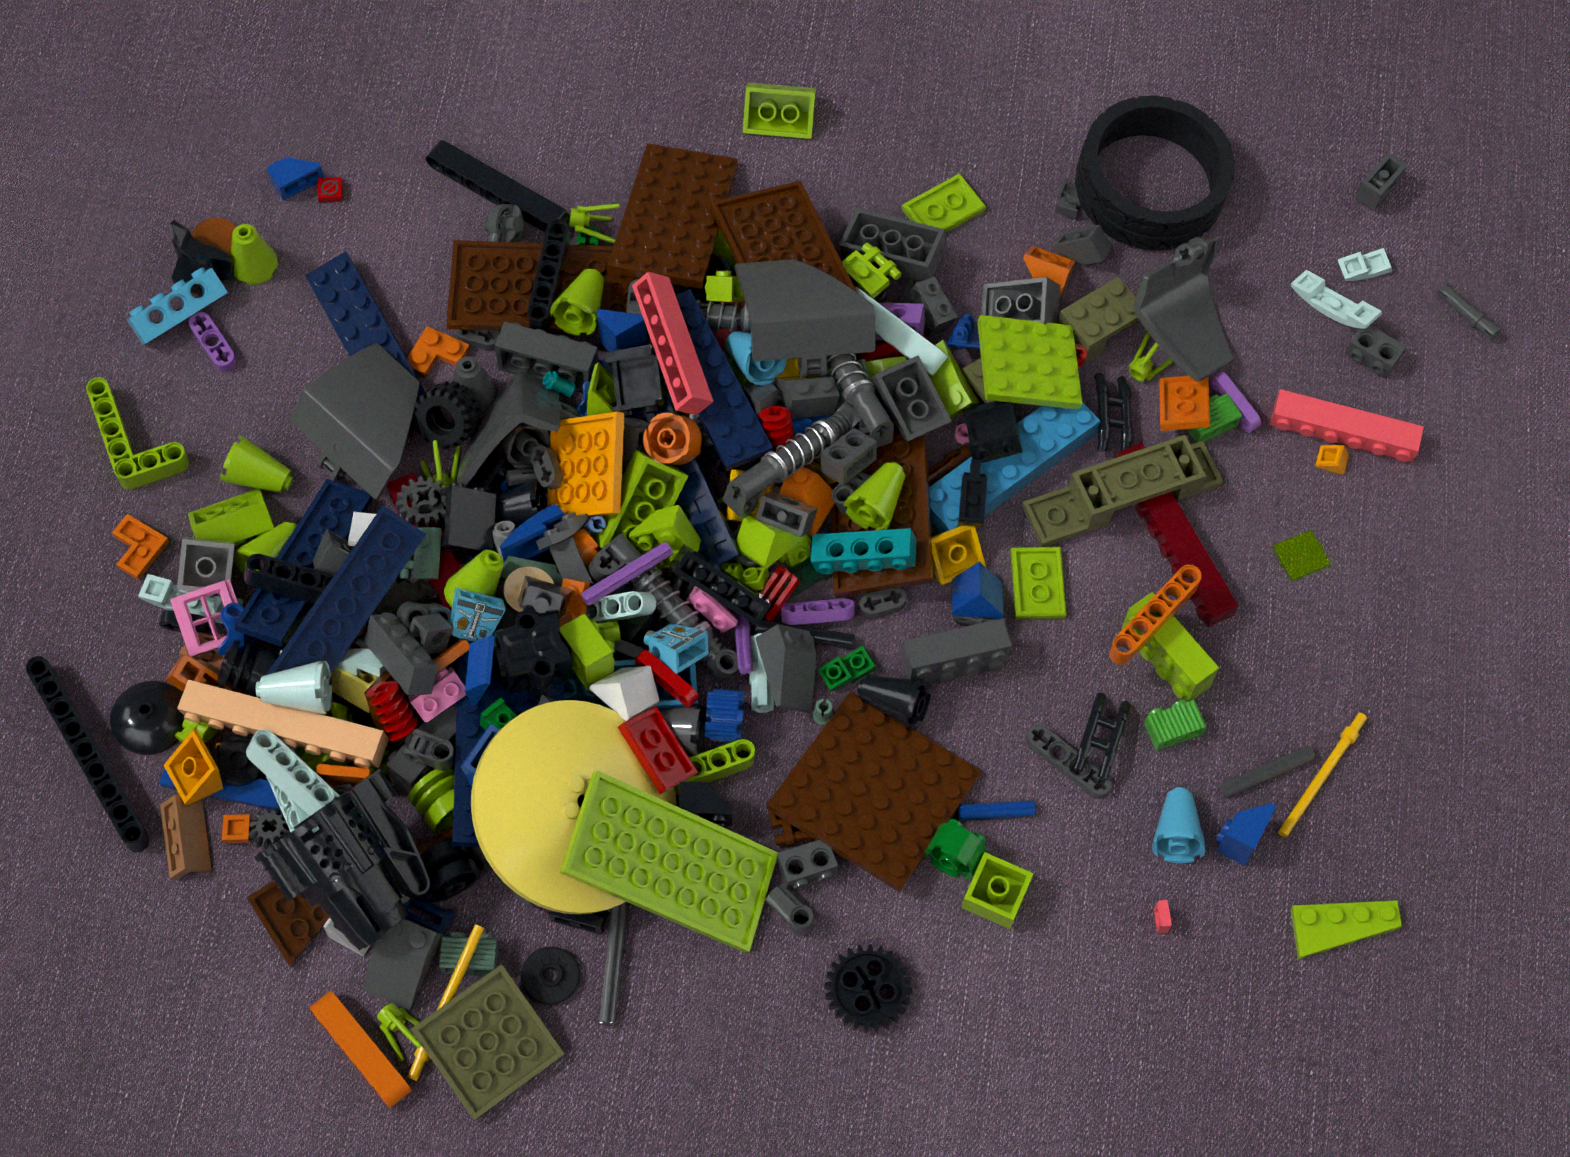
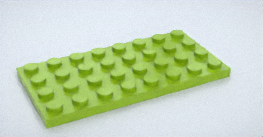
(669, 862)

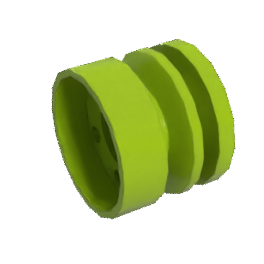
(435, 799)

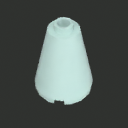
(298, 688)

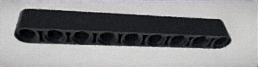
(92, 763)

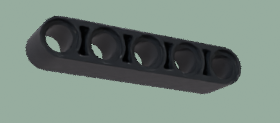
(548, 265)
(295, 578)

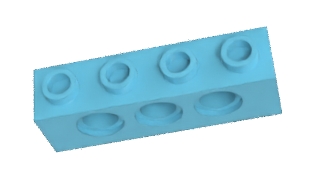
(211, 290)

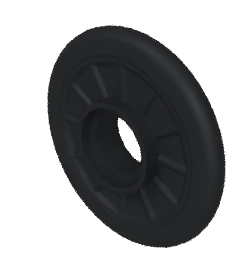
(550, 992)

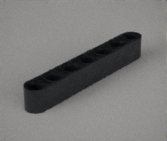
(494, 185)

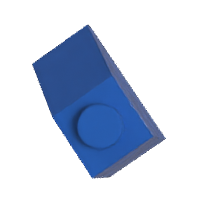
(293, 176)

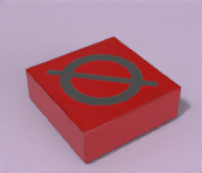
(330, 189)

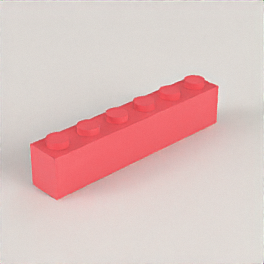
(672, 343)
(1346, 426)

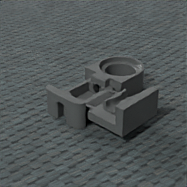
(1068, 200)

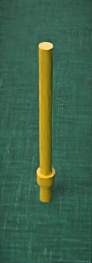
(1348, 737)
(449, 994)

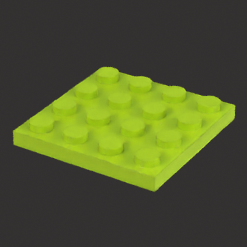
(1029, 362)

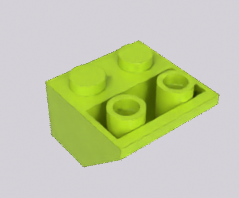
(667, 526)

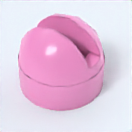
(960, 433)

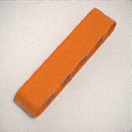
(1149, 624)
(360, 1049)

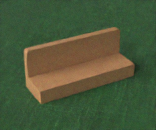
(185, 837)

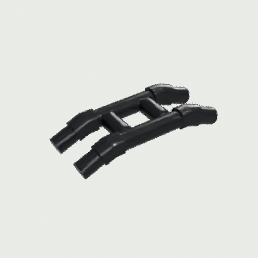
(1106, 422)
(1109, 746)

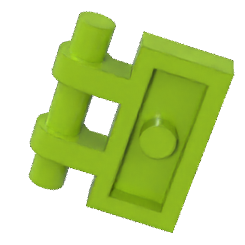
(865, 275)

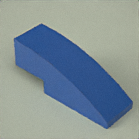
(523, 539)

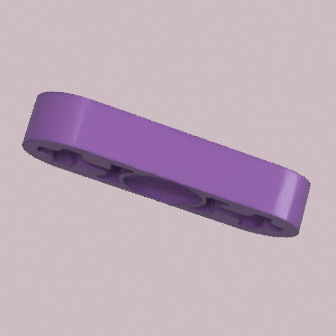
(212, 351)
(1223, 384)
(817, 611)

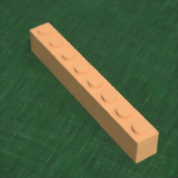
(292, 726)

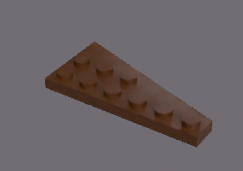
(288, 922)

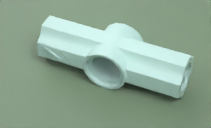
(761, 693)

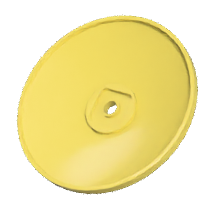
(530, 793)

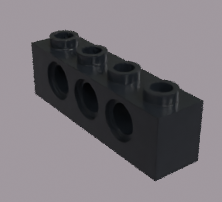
(720, 584)

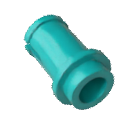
(553, 381)

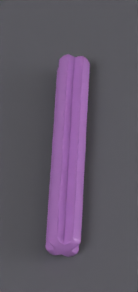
(627, 573)

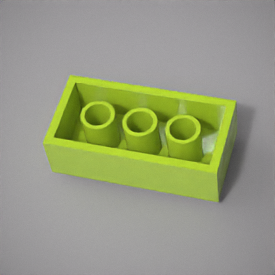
(644, 489)
(1176, 656)

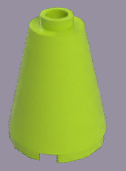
(252, 256)
(578, 304)
(255, 468)
(876, 498)
(266, 544)
(478, 576)

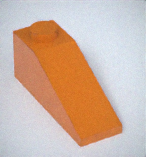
(189, 669)

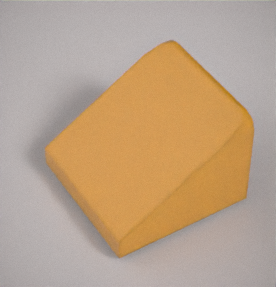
(1332, 458)

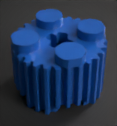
(724, 715)

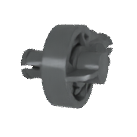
(505, 228)

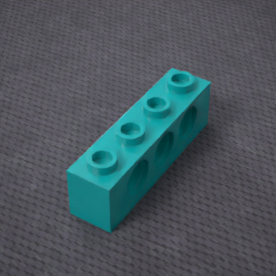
(828, 545)

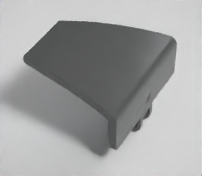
(1181, 312)
(803, 314)
(520, 401)
(359, 417)

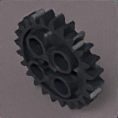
(846, 997)

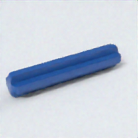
(996, 810)

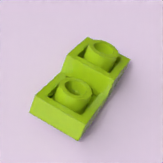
(753, 577)

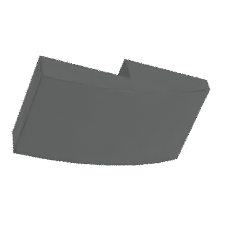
(562, 530)
(570, 560)

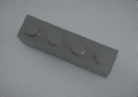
(401, 654)

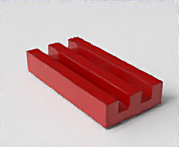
(777, 590)

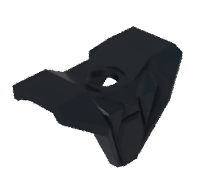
(195, 255)

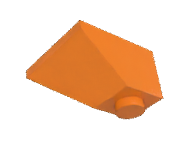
(1049, 264)
(812, 490)

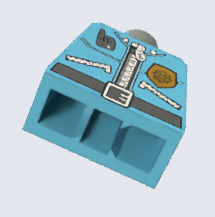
(474, 615)
(677, 645)

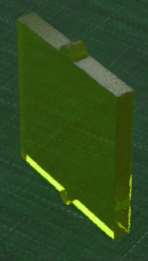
(1301, 555)

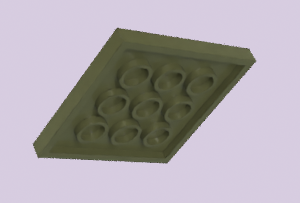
(487, 1042)

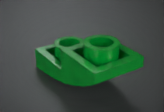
(847, 669)

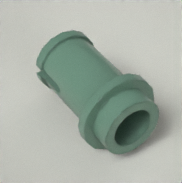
(825, 708)

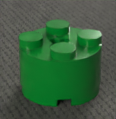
(956, 849)

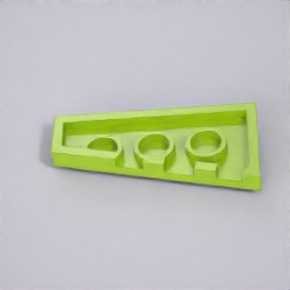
(1338, 924)

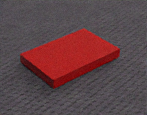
(657, 750)

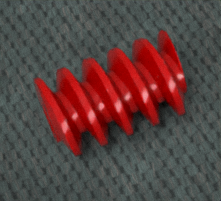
(777, 425)
(395, 709)

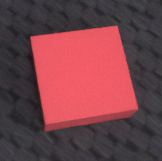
(1162, 917)

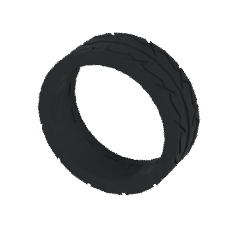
(1170, 121)

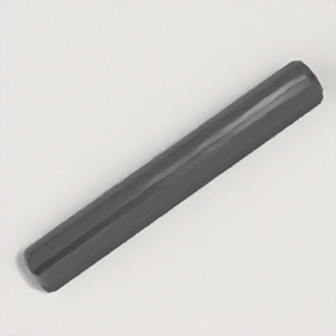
(1267, 771)

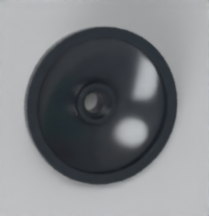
(151, 731)

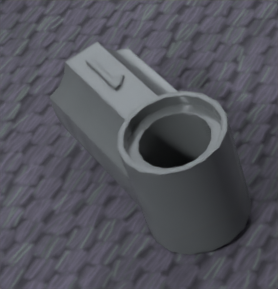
(789, 909)

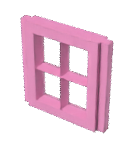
(185, 620)

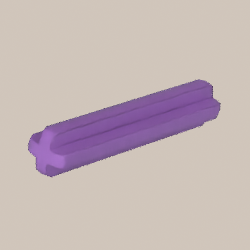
(743, 645)

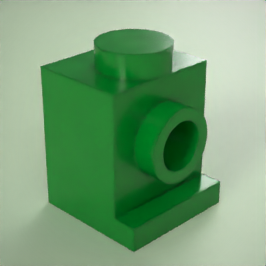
(495, 714)

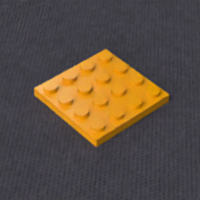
(590, 464)

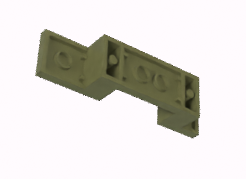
(1092, 320)
(1120, 483)

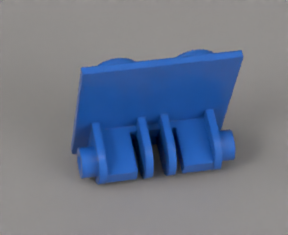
(965, 334)

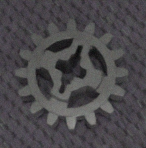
(423, 502)

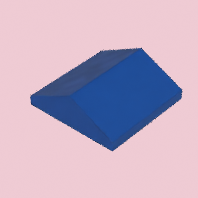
(479, 668)

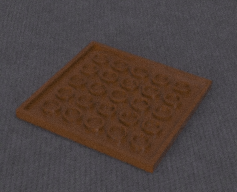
(874, 791)

